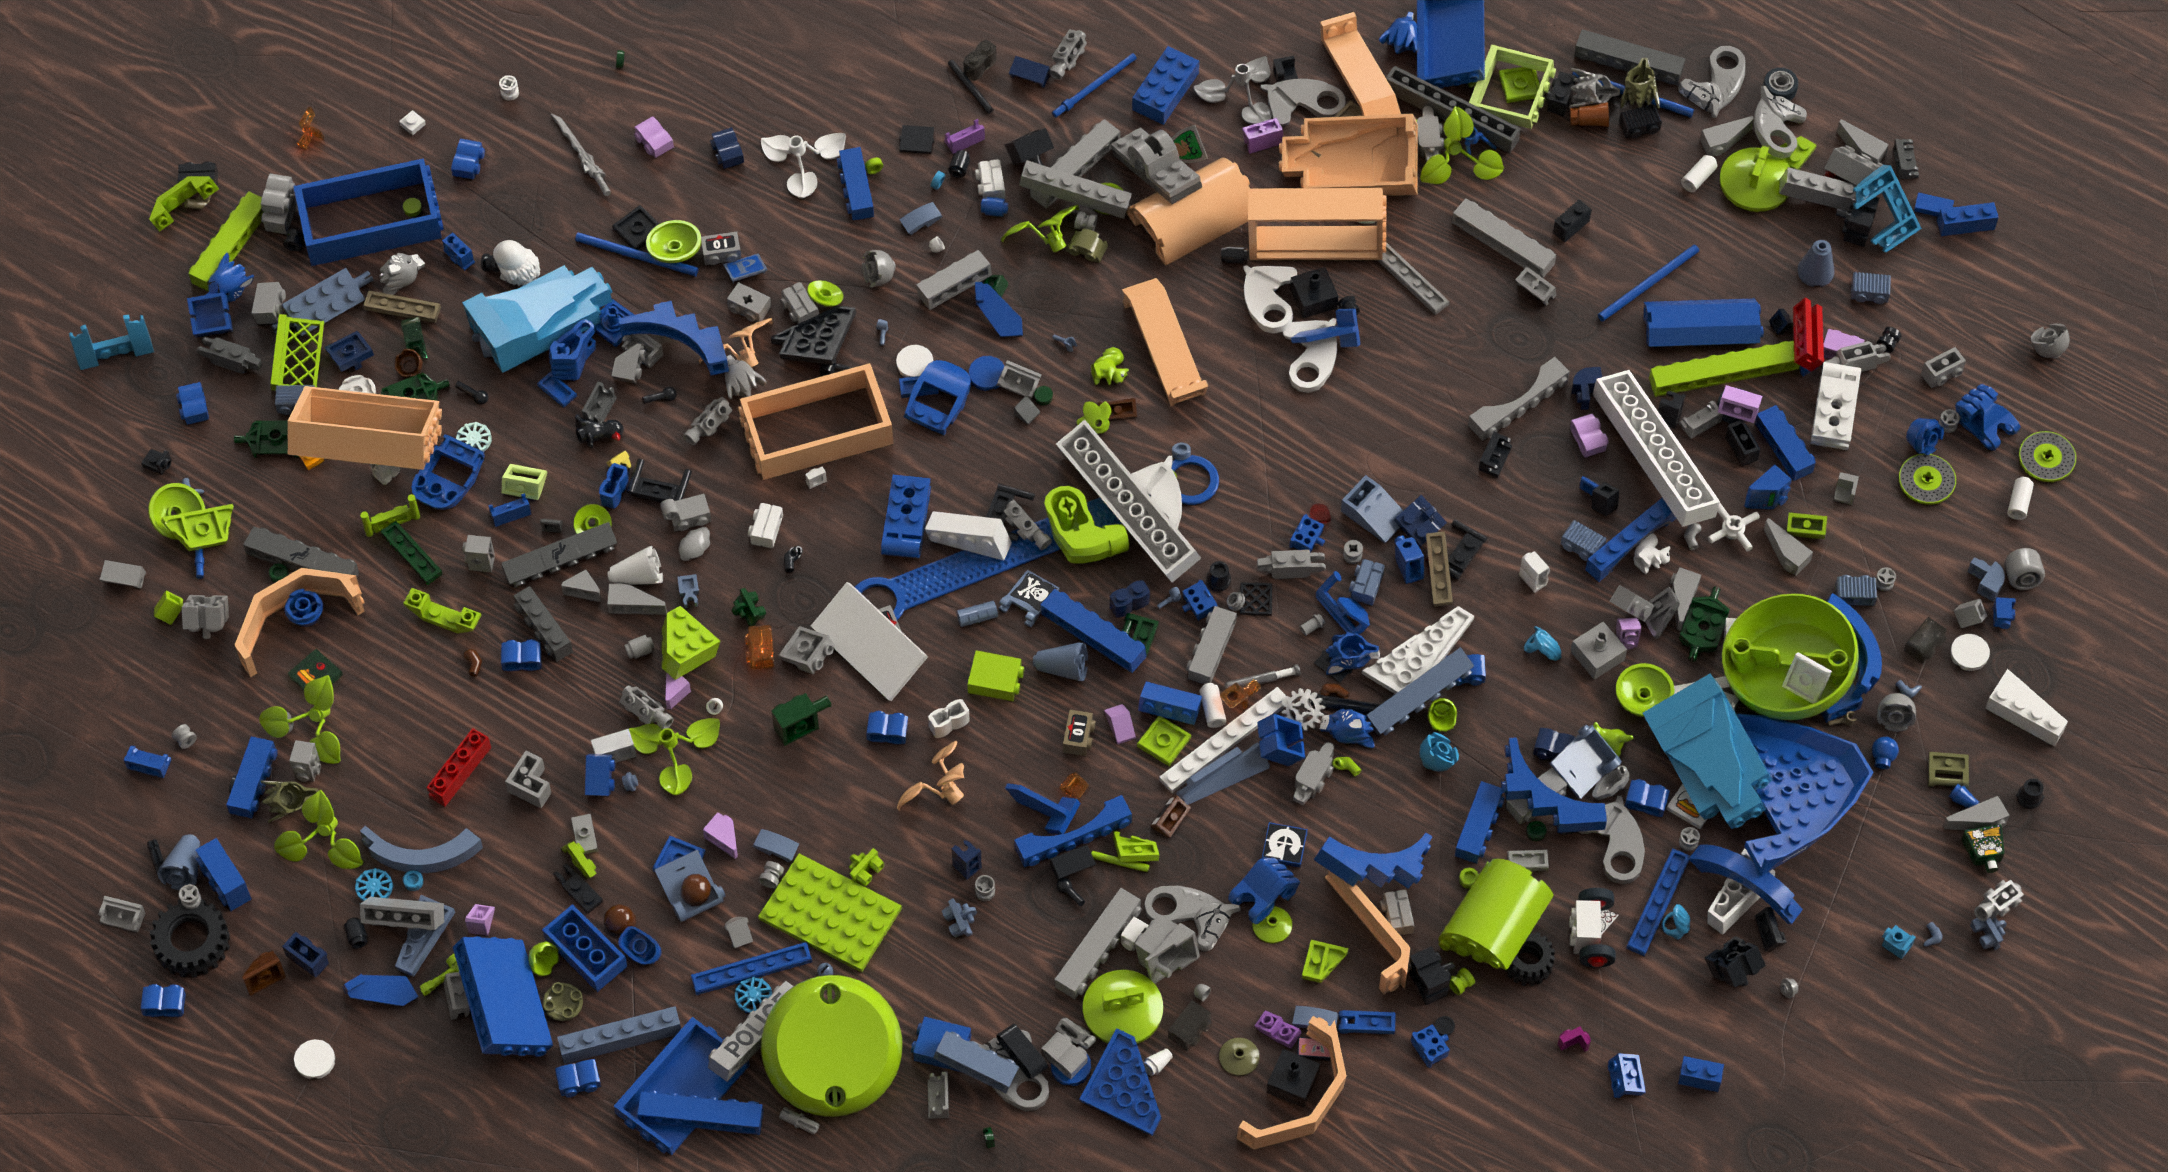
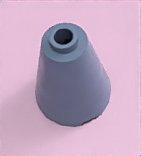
(1817, 265)
(1063, 661)
(180, 865)

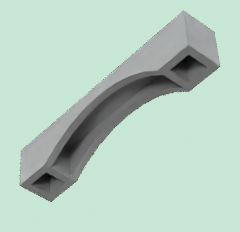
(1492, 418)

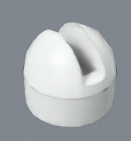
(936, 245)
(711, 704)

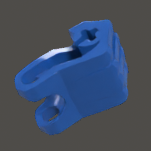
(567, 365)
(1983, 416)
(1263, 886)

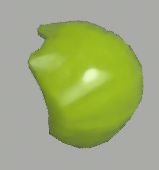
(1442, 714)
(543, 958)

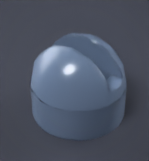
(828, 971)

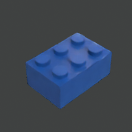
(222, 875)

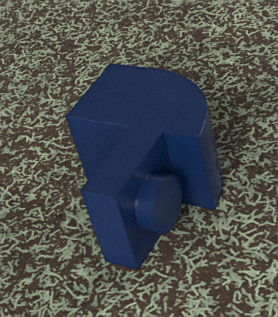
(1584, 384)

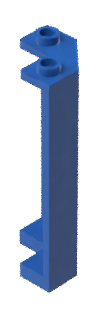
(1702, 322)

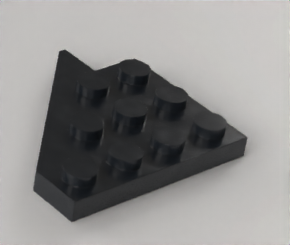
(817, 338)

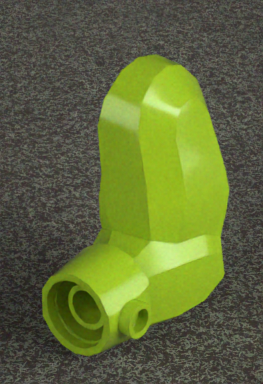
(1075, 529)

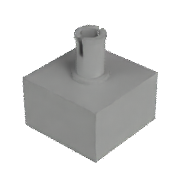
(1598, 650)

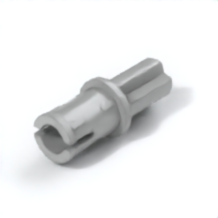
(799, 1120)

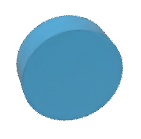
(937, 180)
(413, 880)

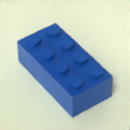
(1165, 85)
(585, 948)

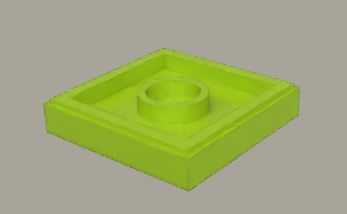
(1519, 84)
(1164, 740)

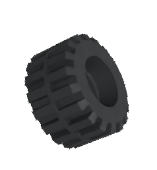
(1536, 972)

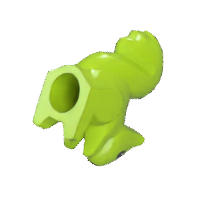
(1106, 367)

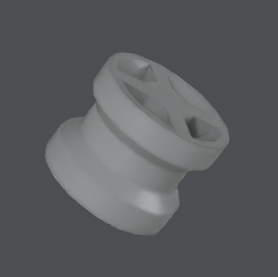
(1949, 416)
(1353, 557)
(1889, 578)
(184, 736)
(1687, 835)
(192, 892)

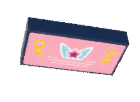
(1312, 1049)

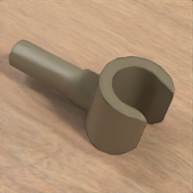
(1846, 720)

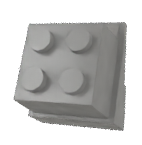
(1166, 948)

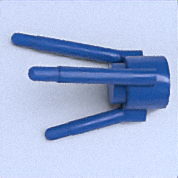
(1474, 138)

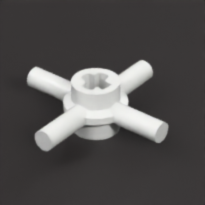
(1734, 527)

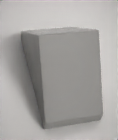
(582, 587)

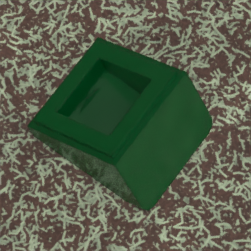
(998, 283)

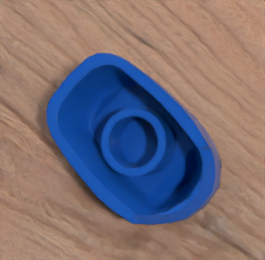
(639, 946)

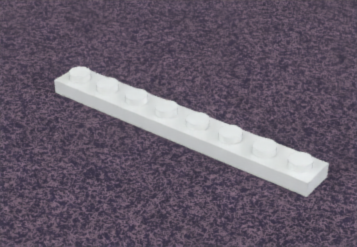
(1223, 740)

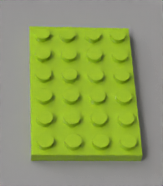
(830, 912)

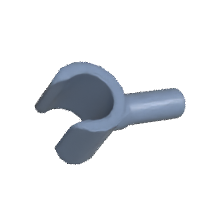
(883, 326)
(1069, 342)
(1175, 596)

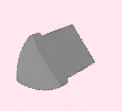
(738, 931)

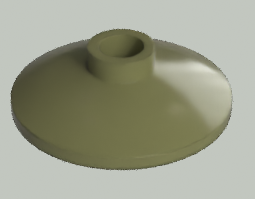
(1236, 1064)

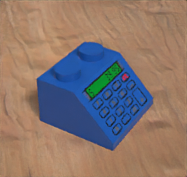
(1768, 490)

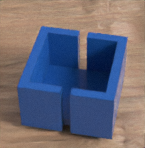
(210, 314)
(1278, 734)

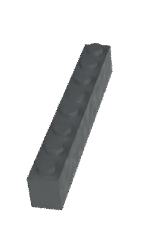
(1421, 93)

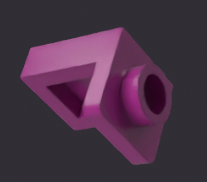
(1571, 1037)

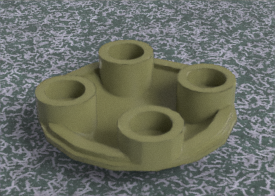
(562, 1001)

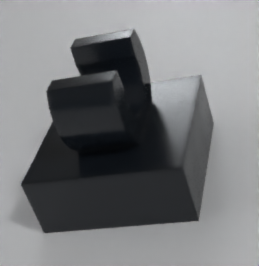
(1781, 321)

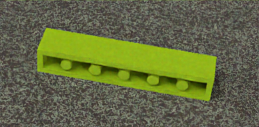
(230, 239)

